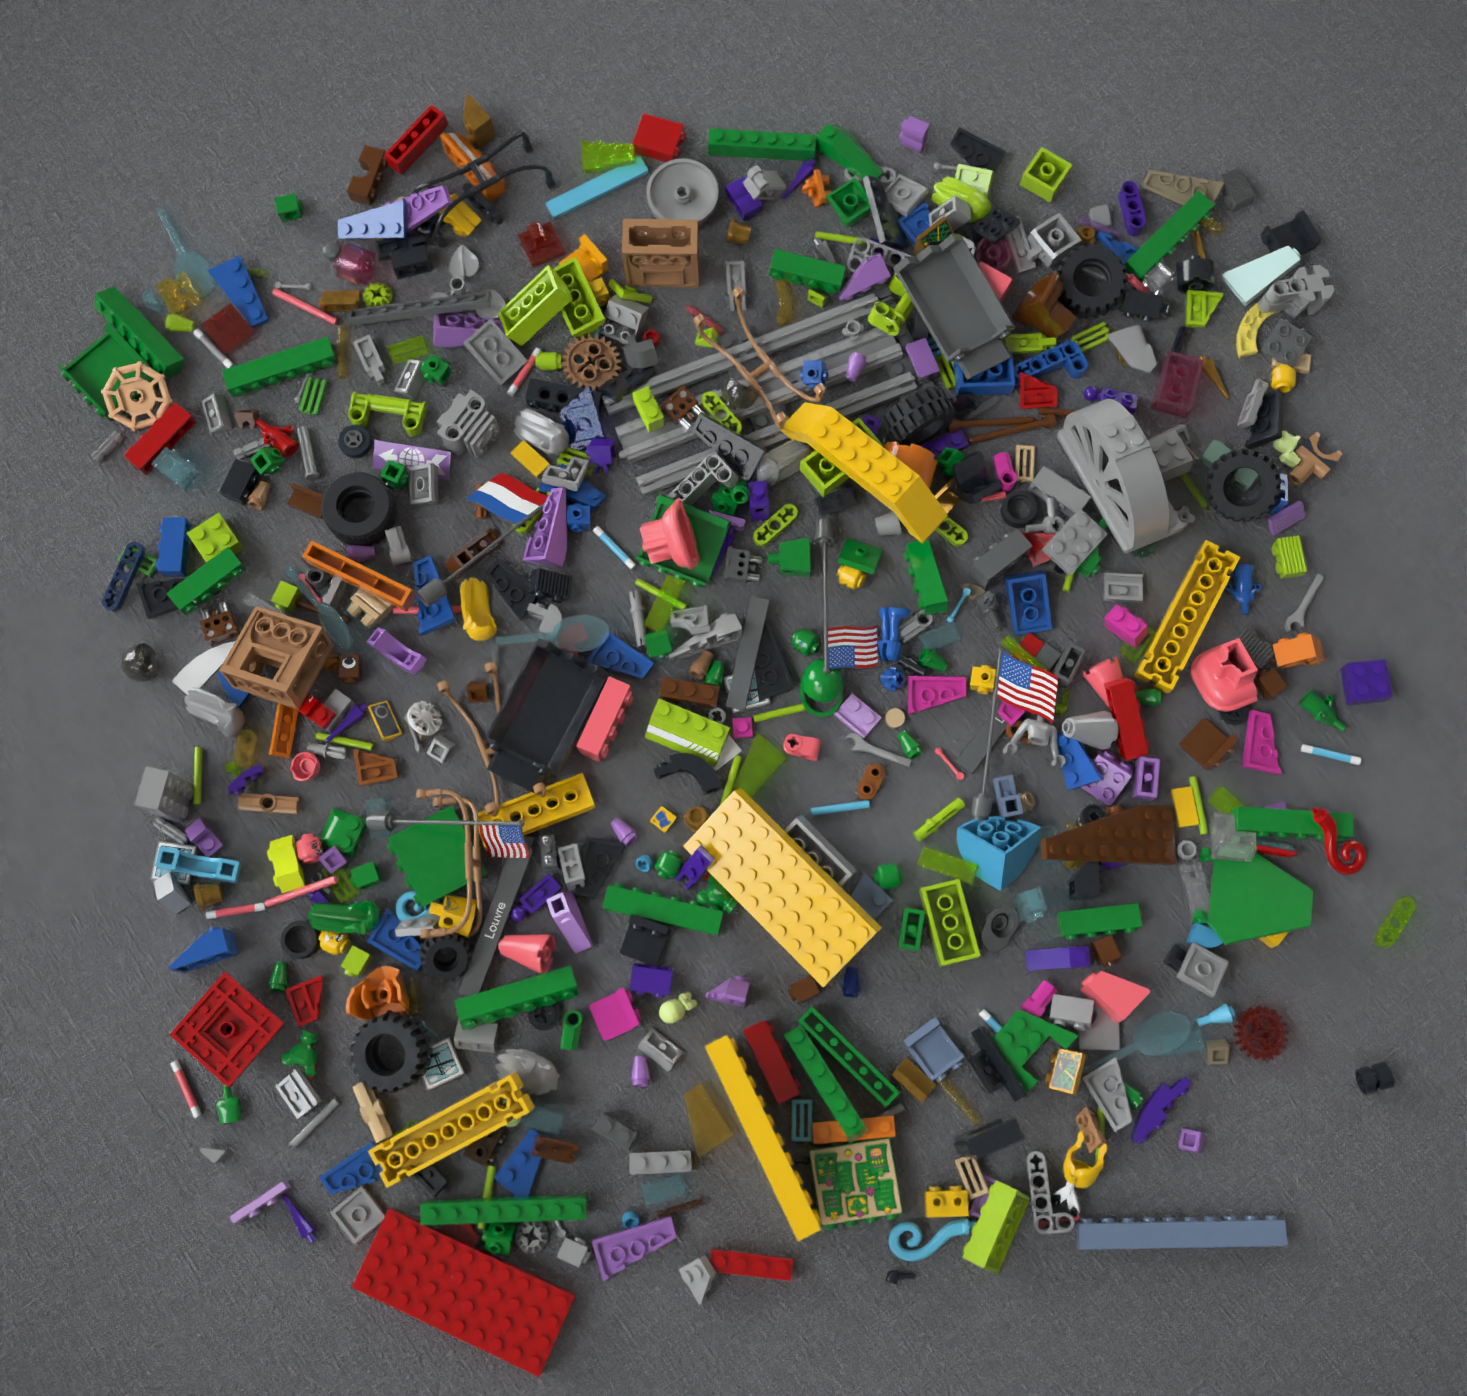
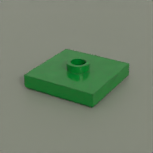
(859, 556)

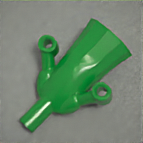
(1321, 709)

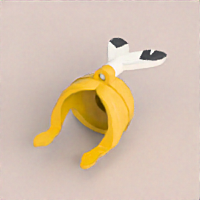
(1077, 1175)

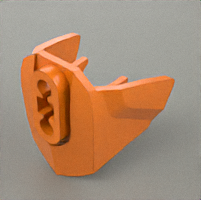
(370, 999)

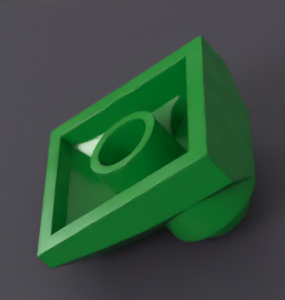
(850, 202)
(343, 831)

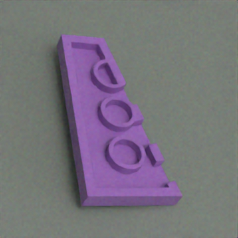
(631, 1244)

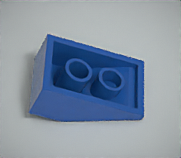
(1028, 602)
(207, 949)

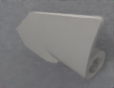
(1134, 348)

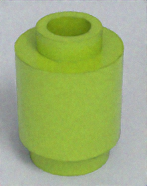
(548, 361)

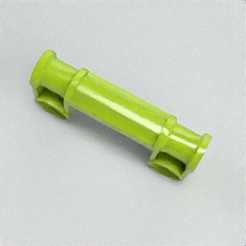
(885, 316)
(413, 411)

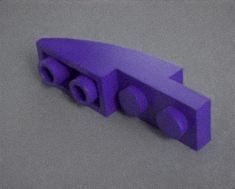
(1151, 1113)

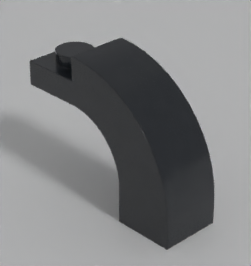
(692, 765)

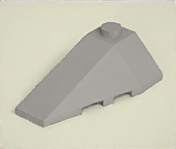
(722, 632)

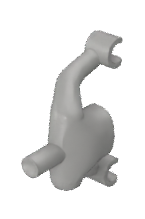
(1039, 734)

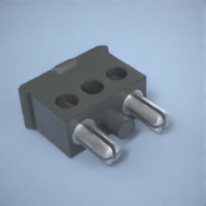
(732, 564)
(549, 853)

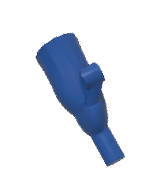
(1243, 589)

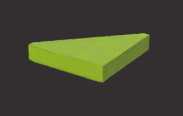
(629, 293)

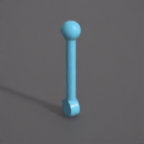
(967, 592)

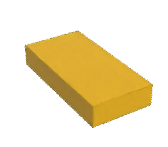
(530, 459)
(1185, 807)

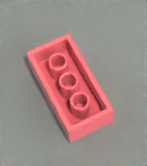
(605, 719)

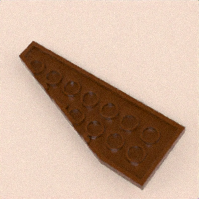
(1127, 837)

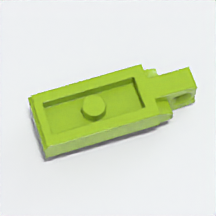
(1029, 343)

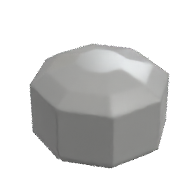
(1186, 850)

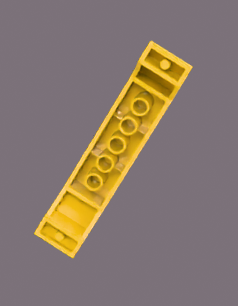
(868, 466)

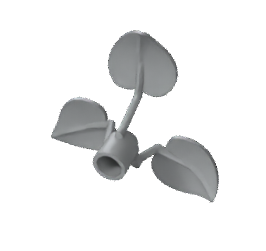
(465, 265)

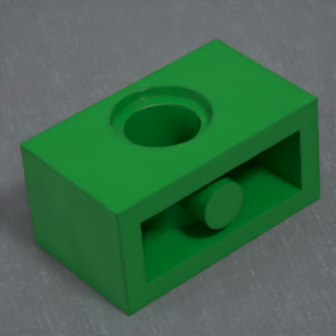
(911, 930)

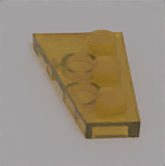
(706, 1122)

